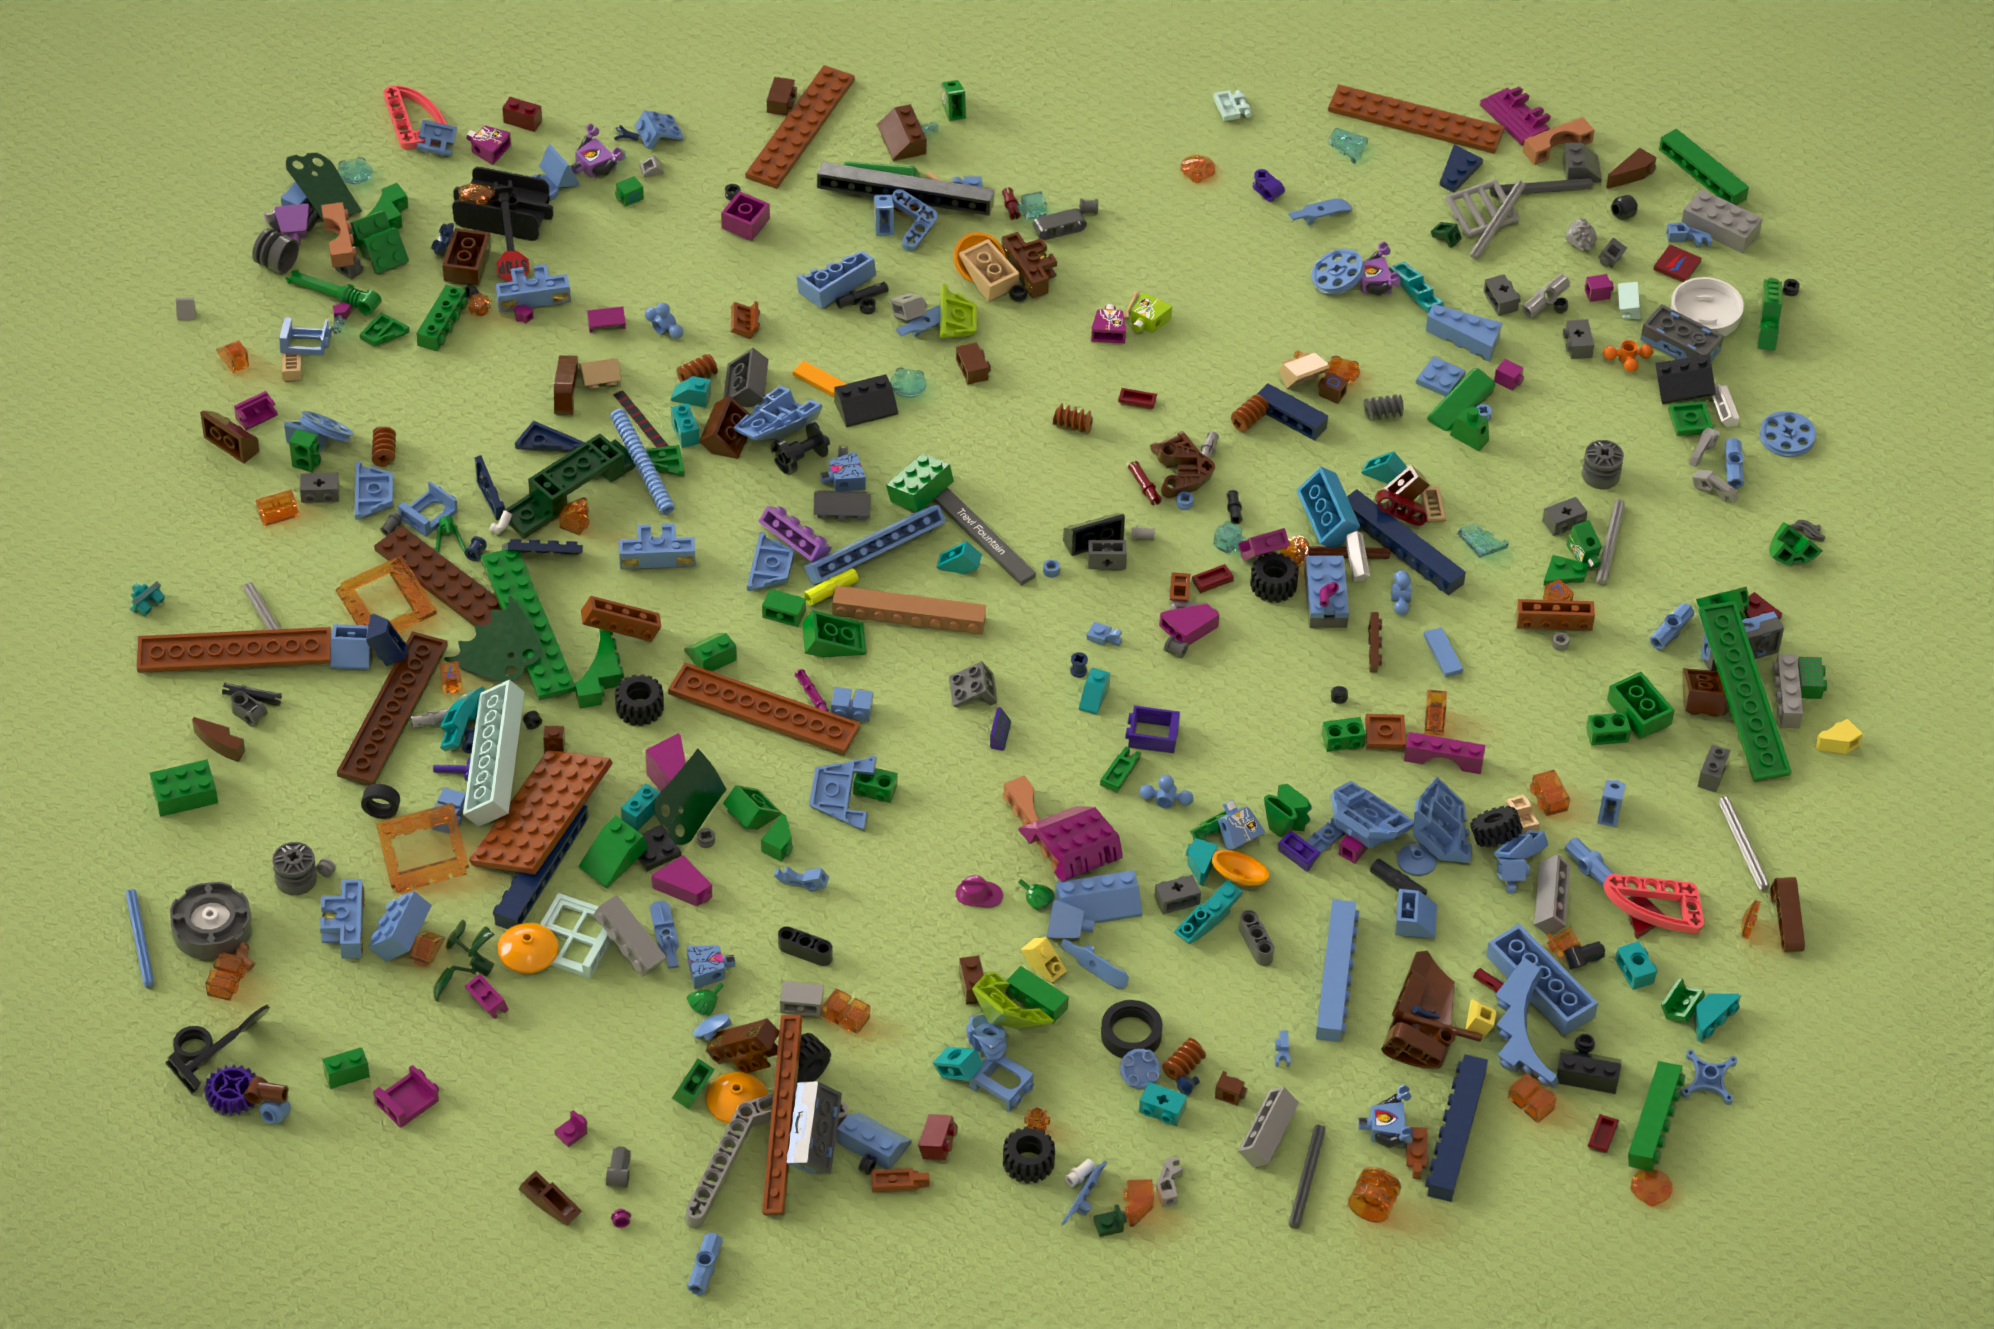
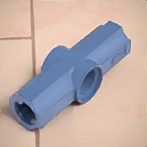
(1734, 463)
(1672, 625)
(1588, 861)
(702, 1273)

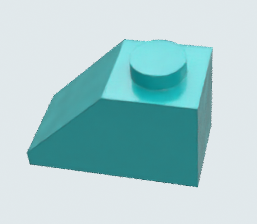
(693, 391)
(1384, 467)
(960, 559)
(1094, 691)
(1200, 859)

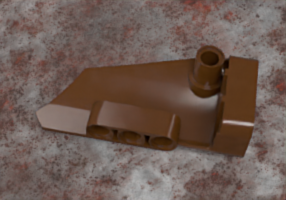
(1431, 990)

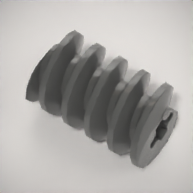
(1383, 406)

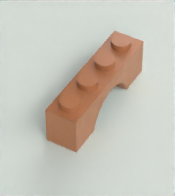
(1538, 147)
(335, 221)

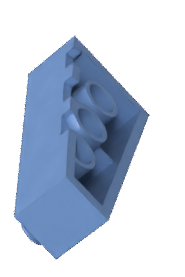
(1465, 330)

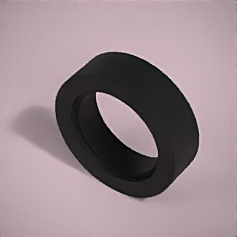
(1135, 1009)

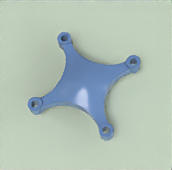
(1709, 1076)

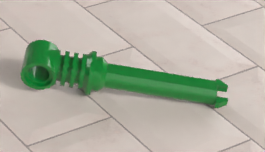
(364, 301)

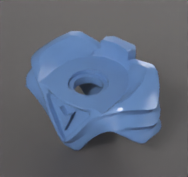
(992, 1046)

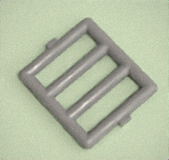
(1457, 215)

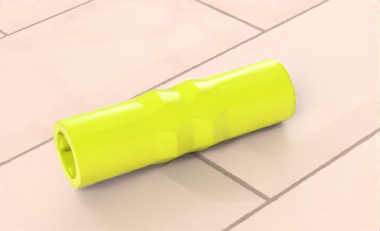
(827, 588)

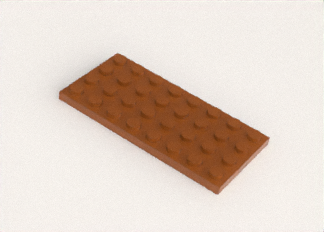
(541, 812)

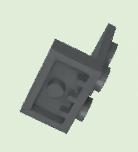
(972, 683)

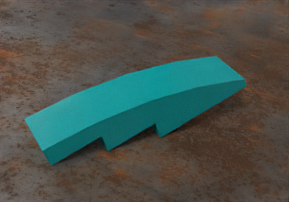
(1415, 287)

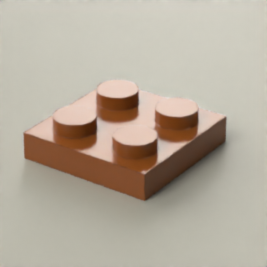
(1385, 731)

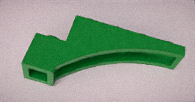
(392, 201)
(1770, 314)
(601, 675)

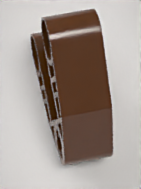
(1192, 471)

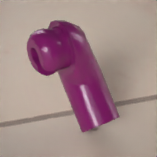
(1328, 591)

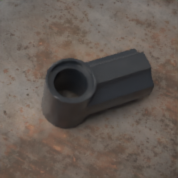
(1581, 955)

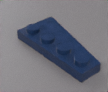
(570, 547)

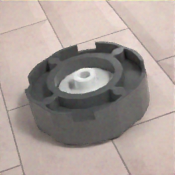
(210, 920)

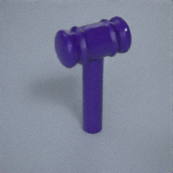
(453, 769)

